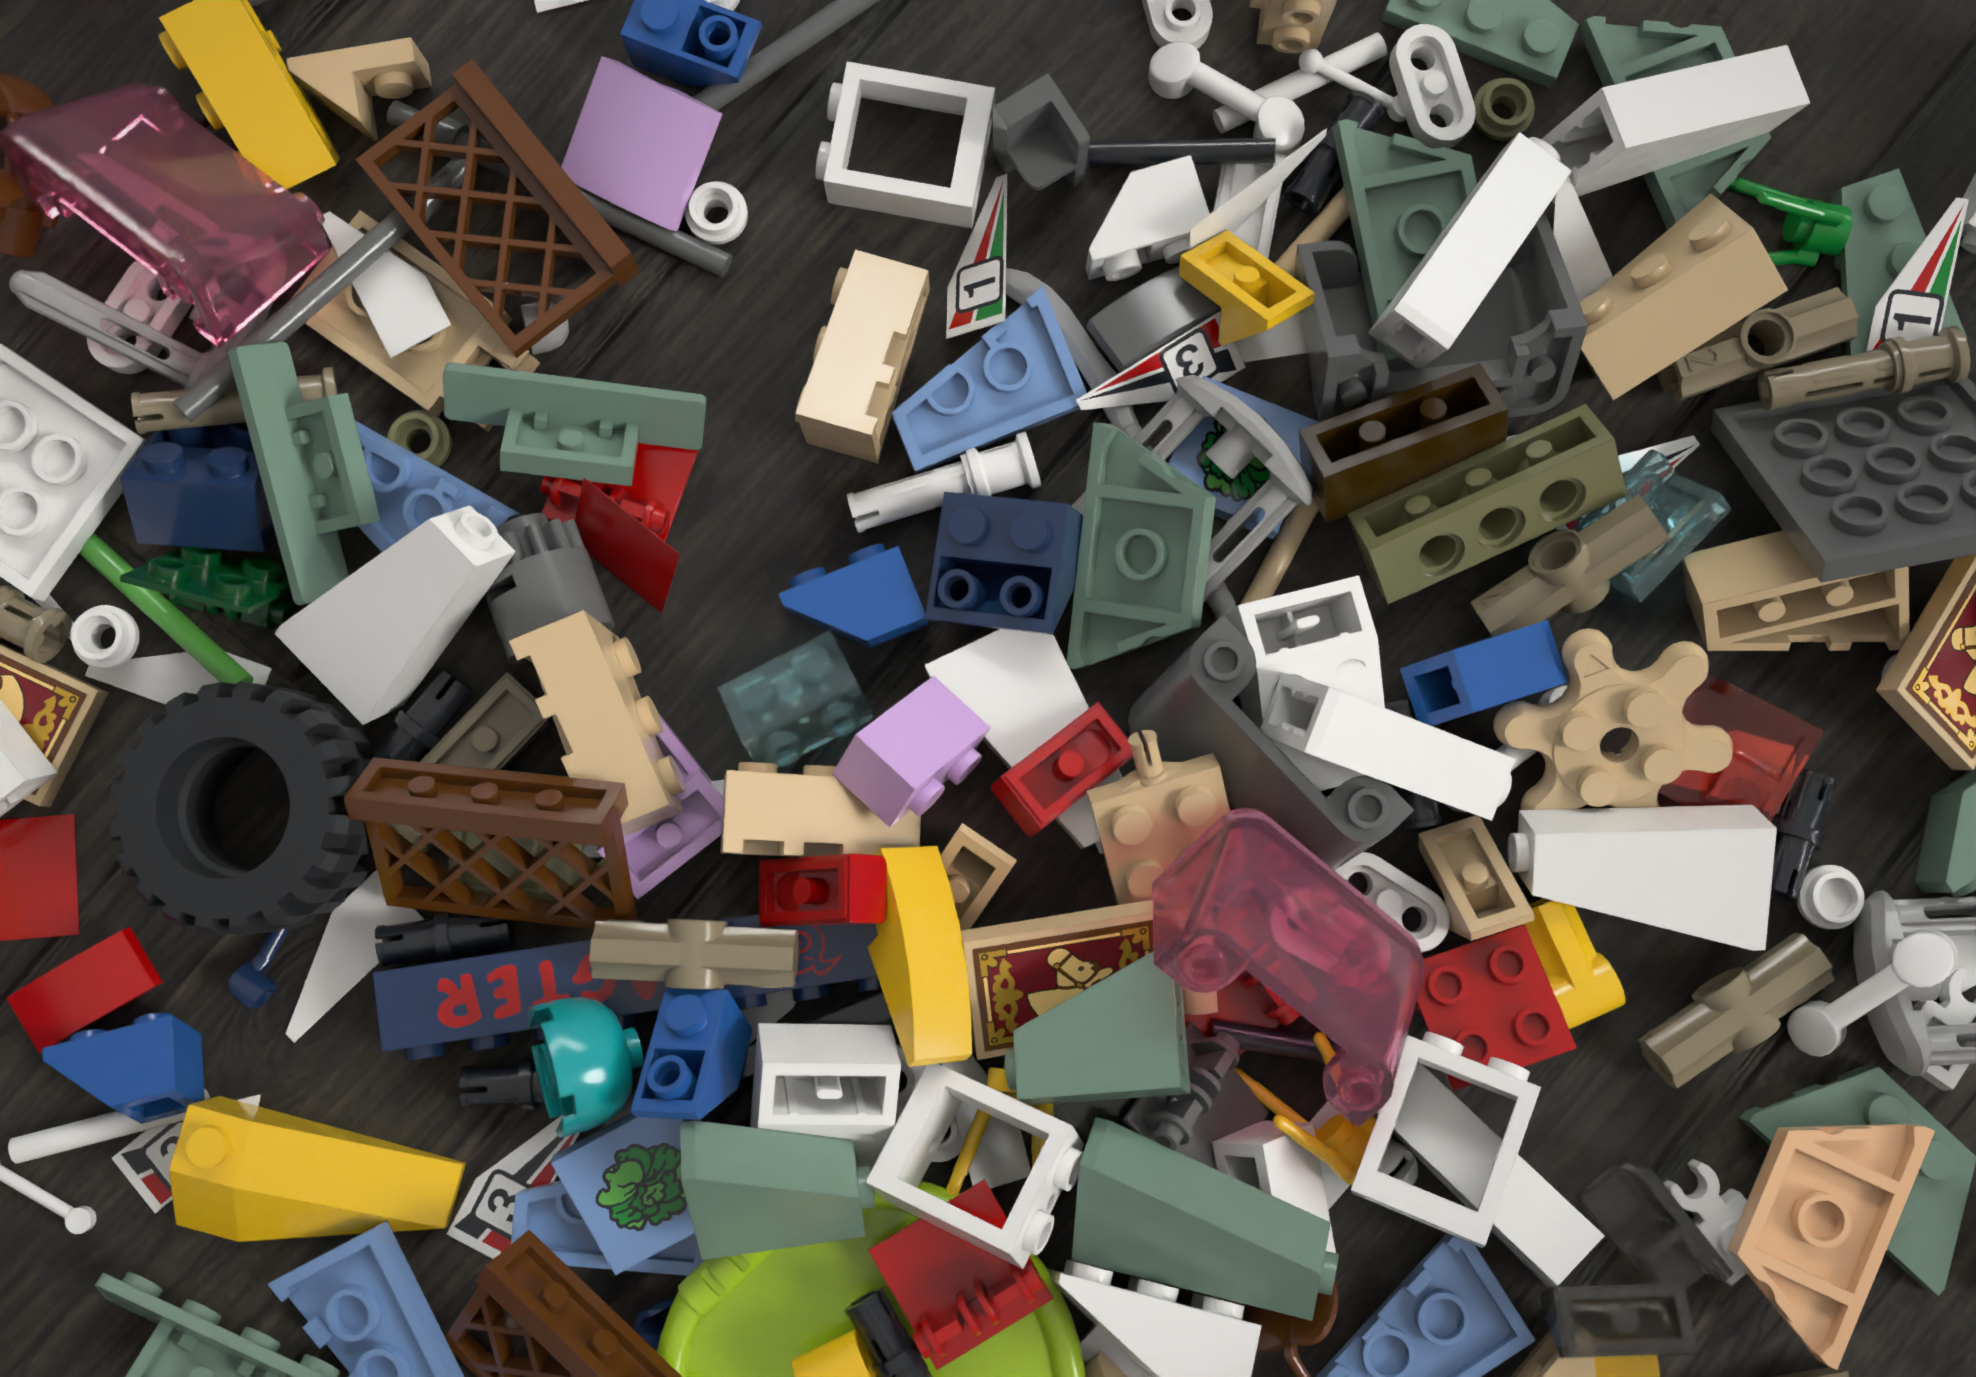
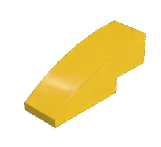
(923, 959)

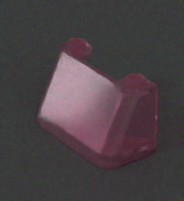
(170, 200)
(1274, 908)

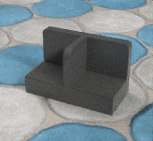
(1040, 136)

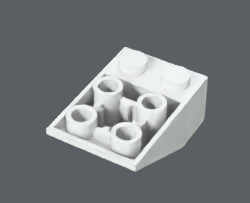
(1317, 636)
(828, 1083)
(1160, 1332)

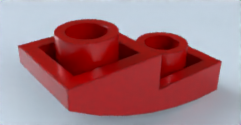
(84, 989)

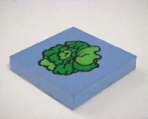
(1234, 493)
(629, 1187)

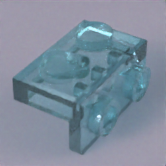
(1682, 508)
(796, 702)

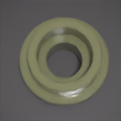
(1512, 95)
(418, 422)

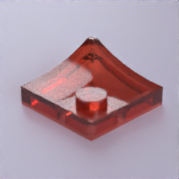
(1765, 756)

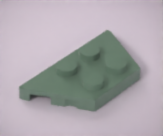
(1658, 48)
(1397, 204)
(1138, 551)
(1935, 1207)

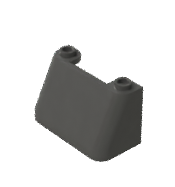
(1521, 332)
(1196, 716)

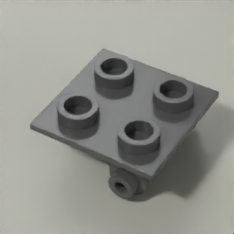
(1215, 1108)

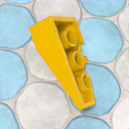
(285, 1177)

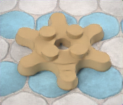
(1607, 698)

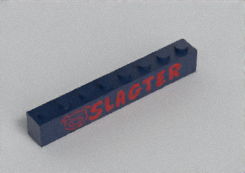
(492, 993)

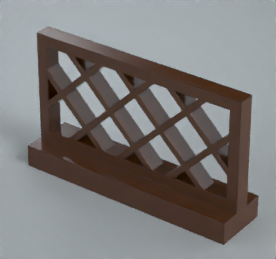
(537, 172)
(494, 809)
(556, 1318)

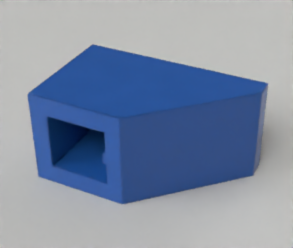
(689, 41)
(861, 602)
(1484, 674)
(692, 1055)
(136, 1069)

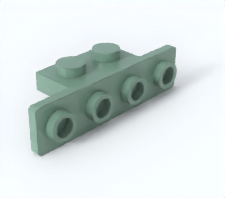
(572, 423)
(306, 464)
(192, 1343)

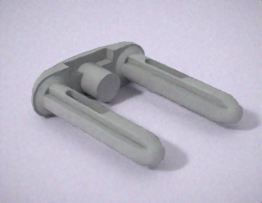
(83, 313)
(1245, 438)
(1895, 1023)

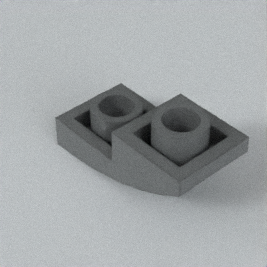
(1149, 318)

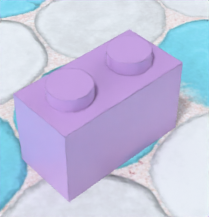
(912, 751)

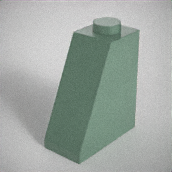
(1105, 1042)
(770, 1188)

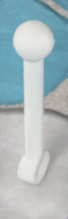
(1312, 62)
(76, 1219)

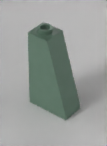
(1195, 1227)

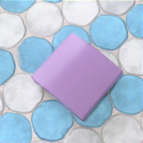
(640, 144)
(669, 844)

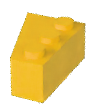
(248, 88)

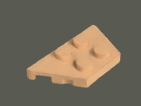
(1825, 1222)

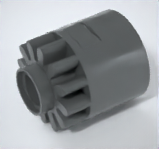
(543, 579)

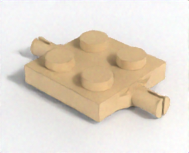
(1154, 815)

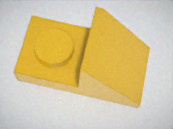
(1244, 284)

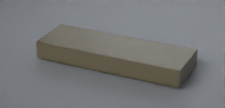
(489, 734)

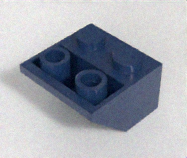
(199, 490)
(1004, 562)

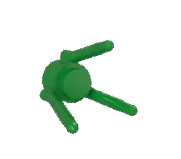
(1809, 225)

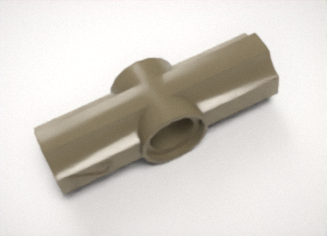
(1785, 333)
(1572, 569)
(694, 953)
(1736, 1010)

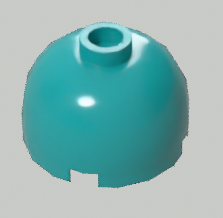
(583, 1062)

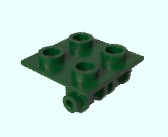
(217, 583)

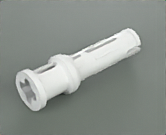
(976, 474)

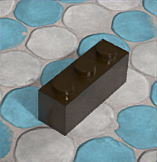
(1401, 440)

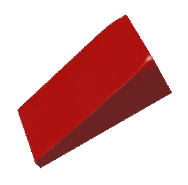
(1062, 770)
(823, 890)

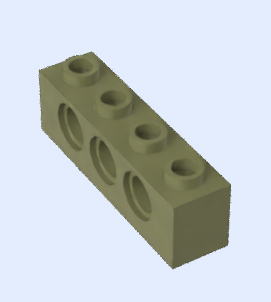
(1489, 503)

